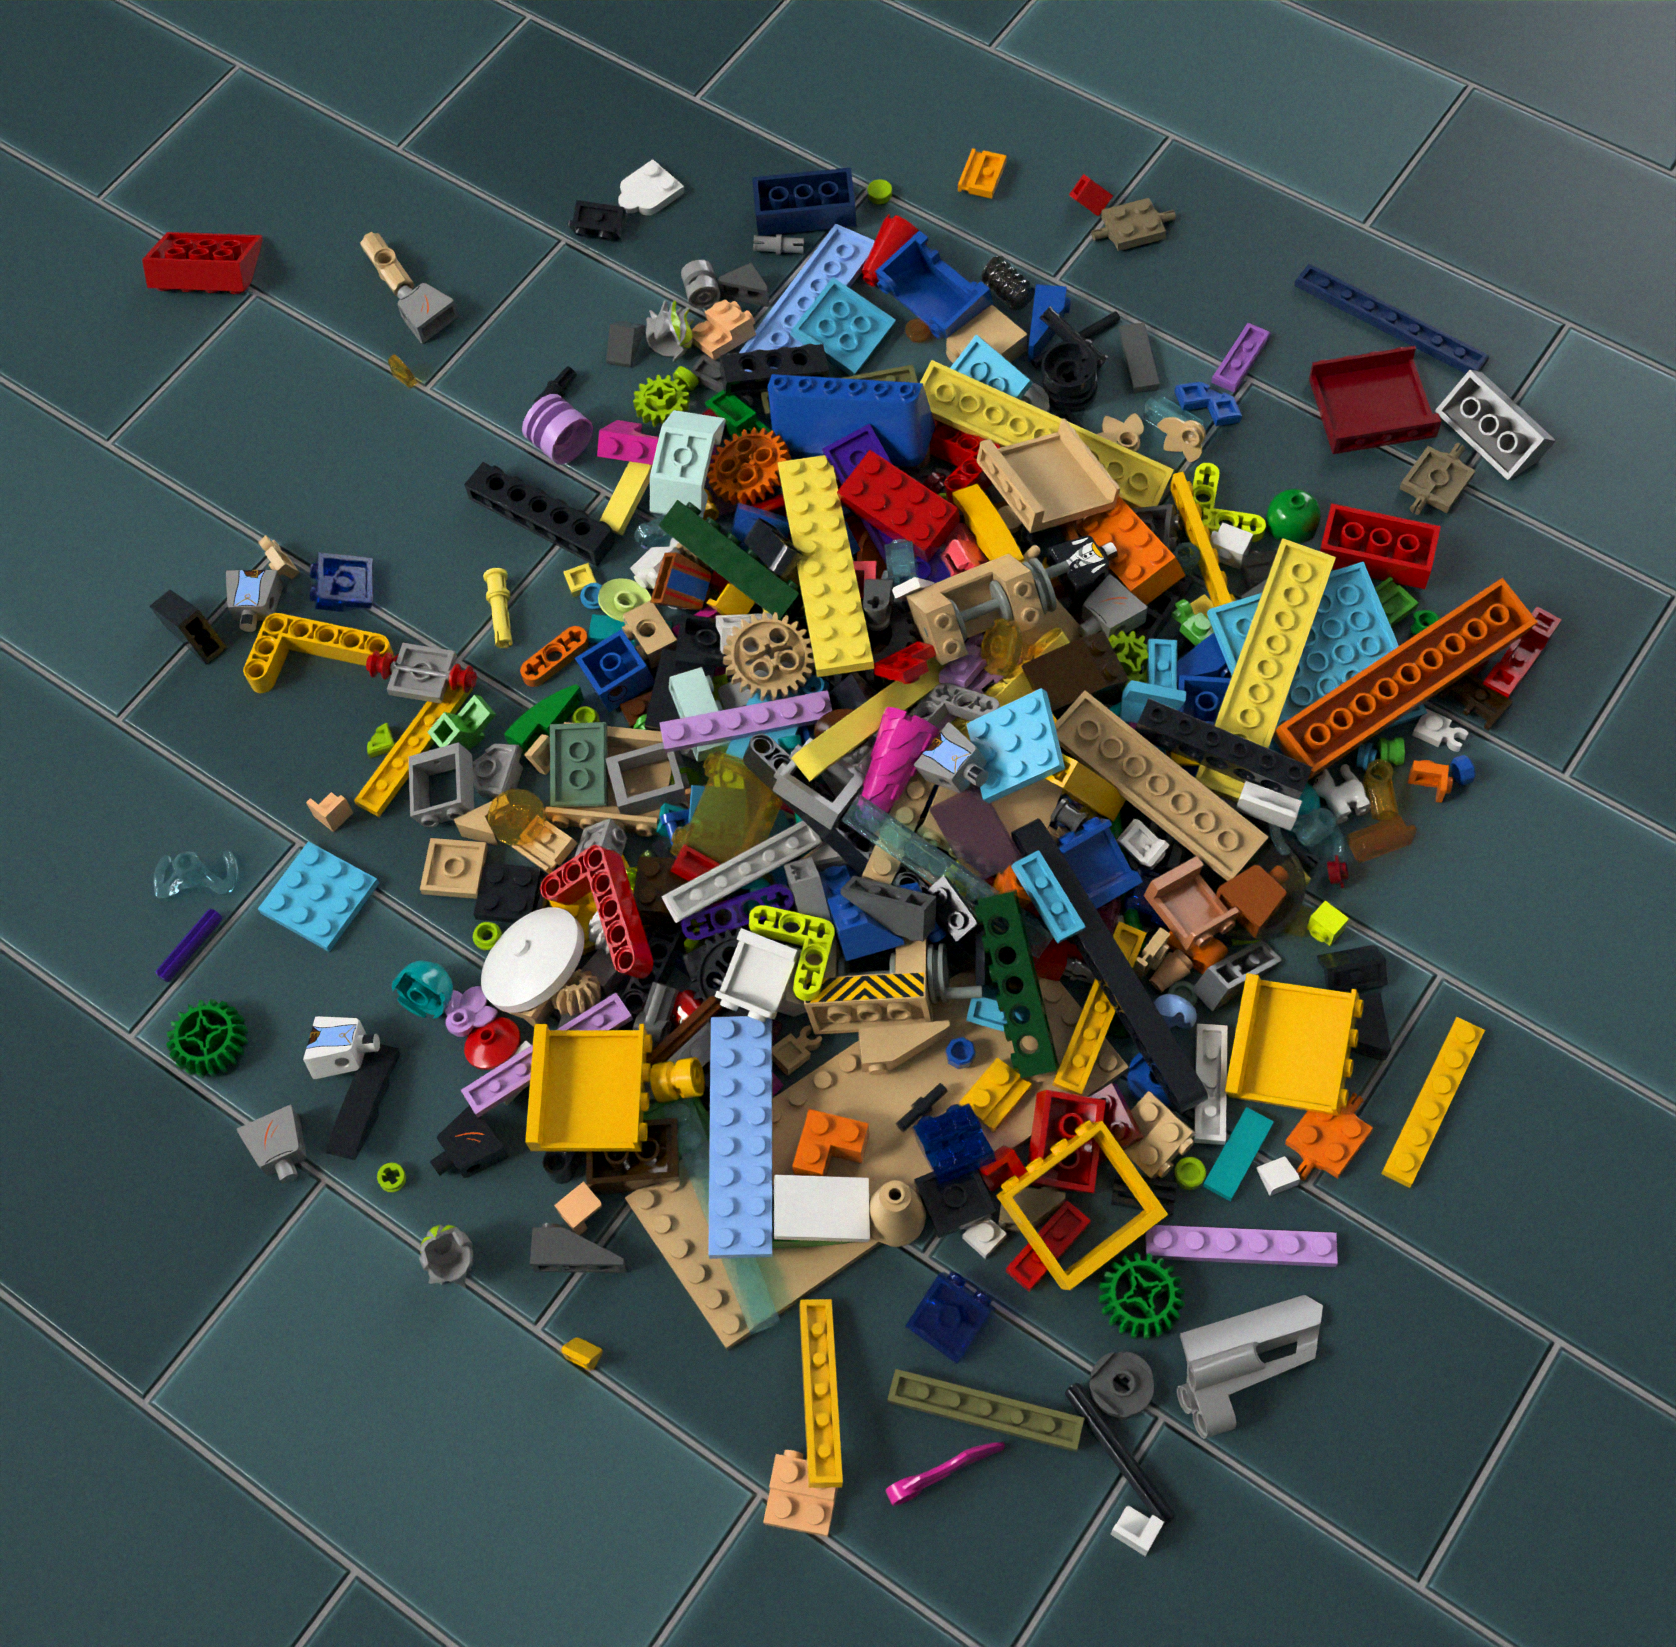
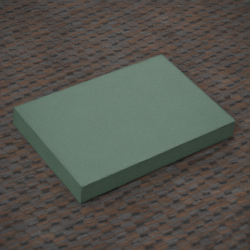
(578, 765)

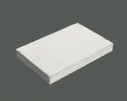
(821, 1208)

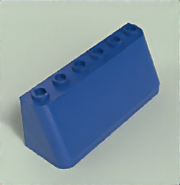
(822, 410)

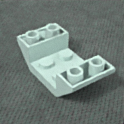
(683, 460)

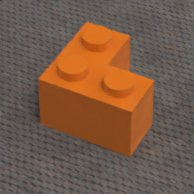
(829, 1136)

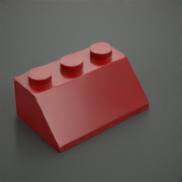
(1057, 1118)

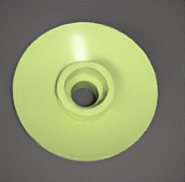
(621, 596)

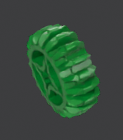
(194, 1030)
(1146, 1308)

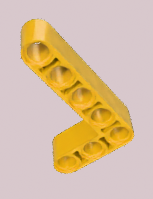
(313, 643)

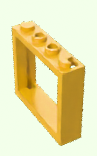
(1088, 788)
(1151, 1215)

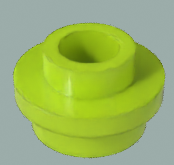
(484, 929)

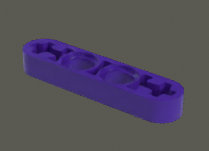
(735, 906)

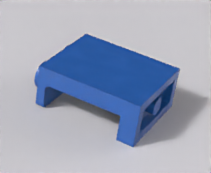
(1098, 861)

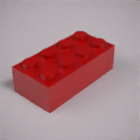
(898, 505)
(1383, 542)

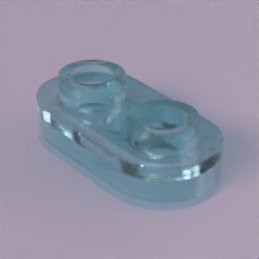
(649, 534)

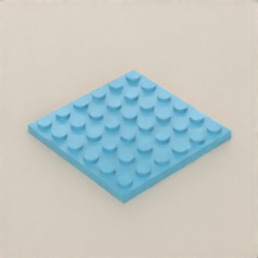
(1343, 639)

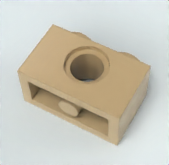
(645, 621)

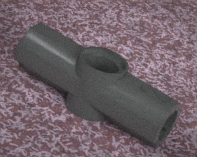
(658, 1012)

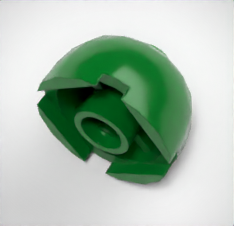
(1293, 516)

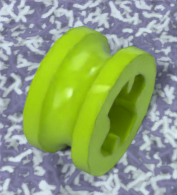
(395, 1168)

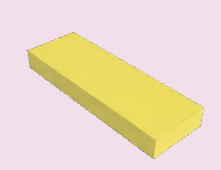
(627, 496)

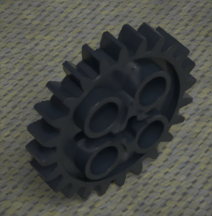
(708, 969)

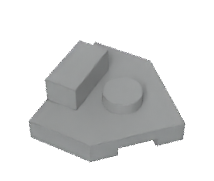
(497, 770)

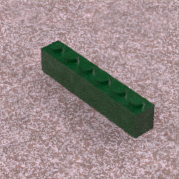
(731, 561)

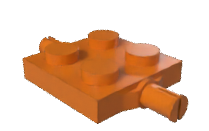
(1328, 1139)

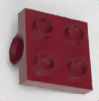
(1118, 1119)

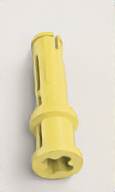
(498, 596)

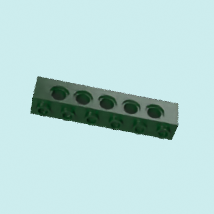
(1025, 1061)

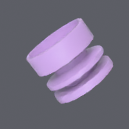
(557, 429)

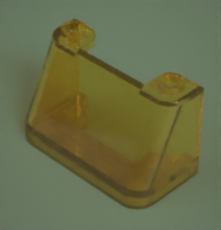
(732, 812)

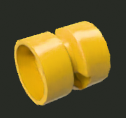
(676, 1080)

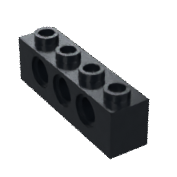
(738, 381)

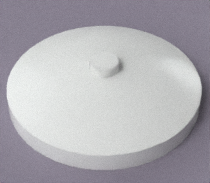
(532, 960)

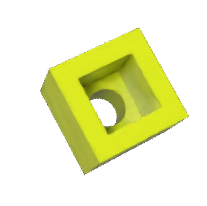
(1327, 923)

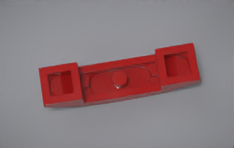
(1522, 654)

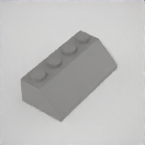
(1494, 425)

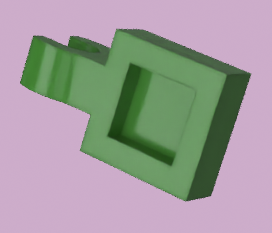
(1193, 626)

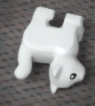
(1344, 796)

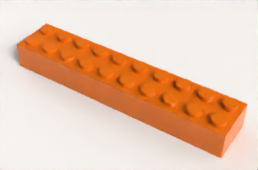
(1405, 678)

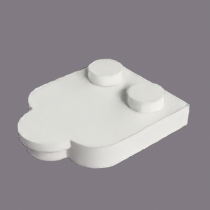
(649, 189)

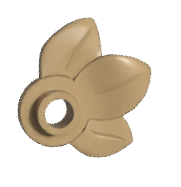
(1124, 432)
(1183, 437)

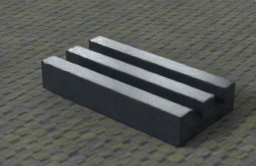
(1152, 1183)

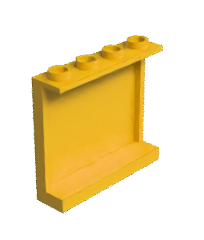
(1293, 1046)
(588, 1090)

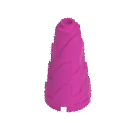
(893, 756)

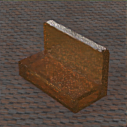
(1380, 838)

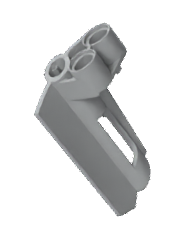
(1226, 1360)

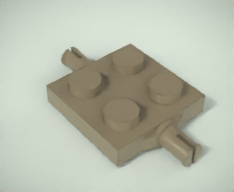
(1133, 224)
(1437, 479)

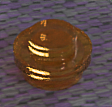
(917, 330)

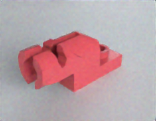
(961, 551)

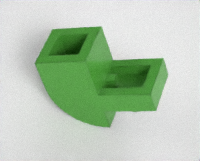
(465, 726)

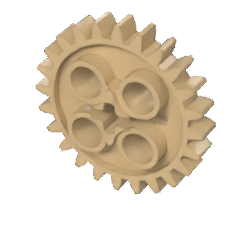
(779, 678)

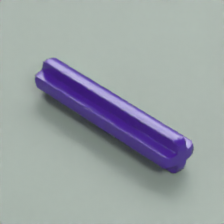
(188, 945)

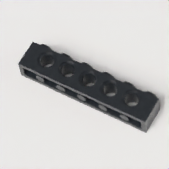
(502, 495)
(1221, 750)

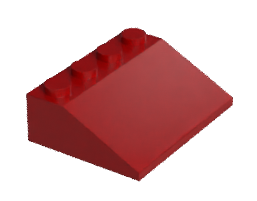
(202, 262)

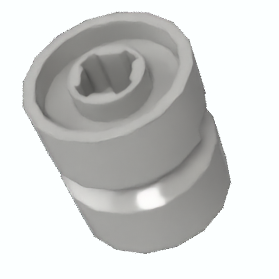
(700, 284)

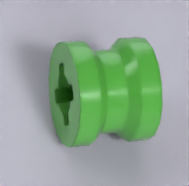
(1391, 750)

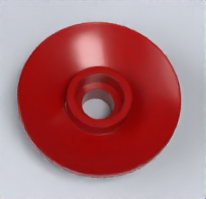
(492, 1044)

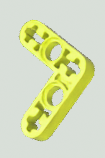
(1213, 516)
(810, 943)

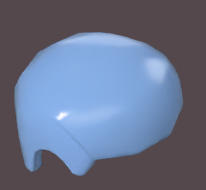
(1176, 1011)

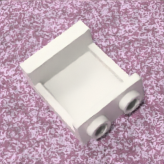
(758, 975)

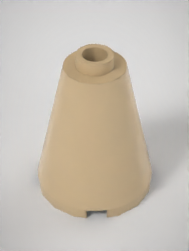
(896, 1214)

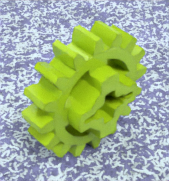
(659, 399)
(1131, 654)

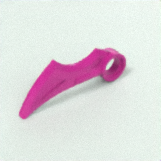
(912, 1486)

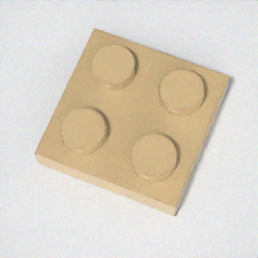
(453, 868)

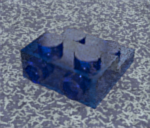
(341, 582)
(953, 1142)
(951, 1315)

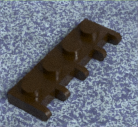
(1478, 698)

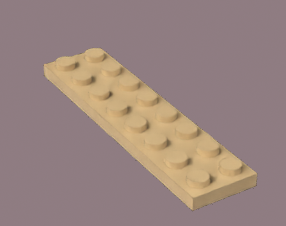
(1158, 786)

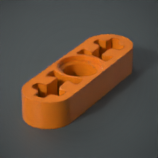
(553, 667)

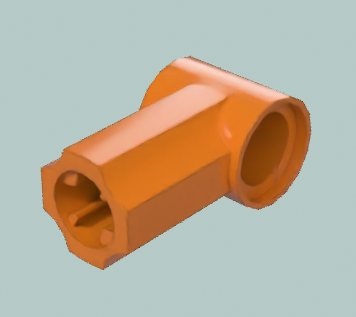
(1201, 957)

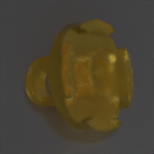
(1004, 647)
(517, 817)

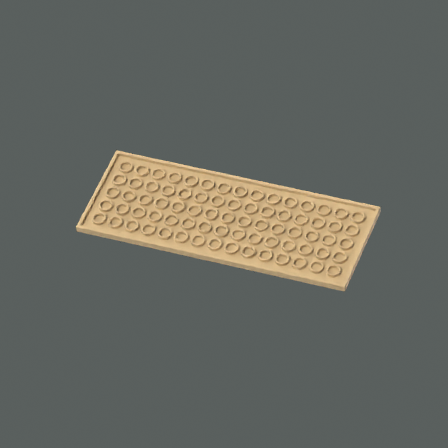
(841, 1088)

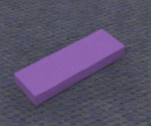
(1241, 357)

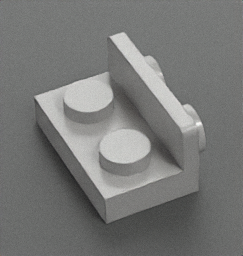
(604, 834)

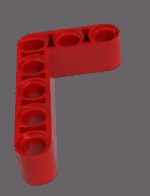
(962, 451)
(605, 876)

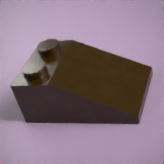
(1077, 667)
(653, 882)
(631, 1170)

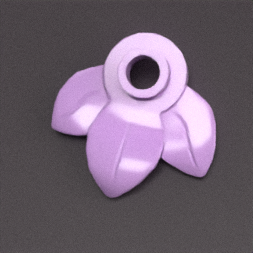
(470, 1009)

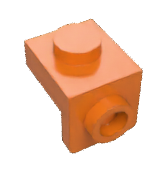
(1431, 775)

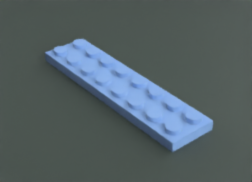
(838, 256)
(740, 1139)

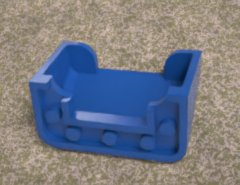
(932, 287)

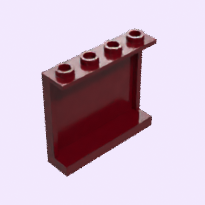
(1372, 400)

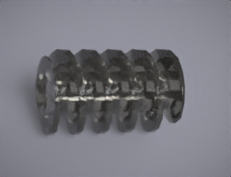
(1007, 284)

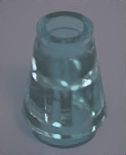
(1188, 557)

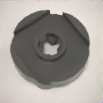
(1121, 1366)

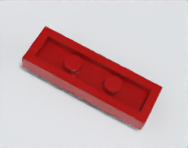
(1058, 1236)

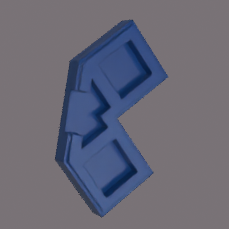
(1198, 395)

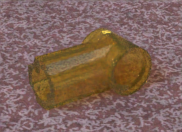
(1380, 792)

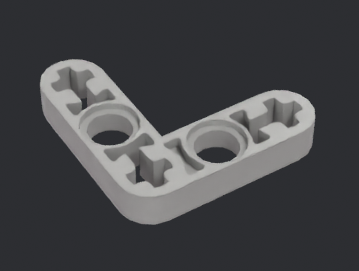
(948, 698)

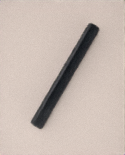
(1119, 1453)

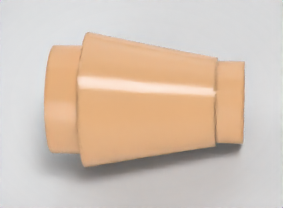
(1172, 969)

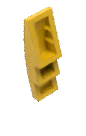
(986, 523)

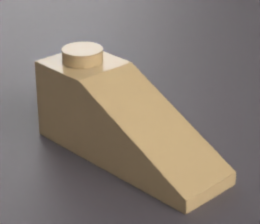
(890, 1046)

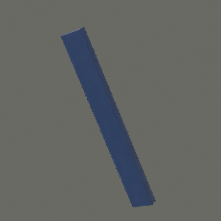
(1391, 320)

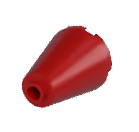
(890, 238)

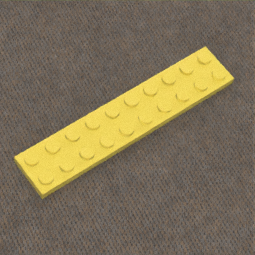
(1008, 421)
(826, 568)
(1270, 653)

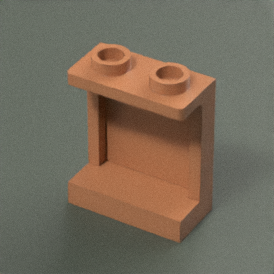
(1189, 905)

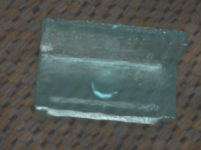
(1163, 408)

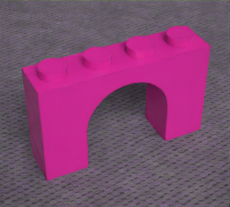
(625, 442)

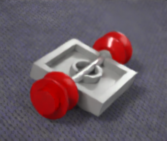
(421, 672)

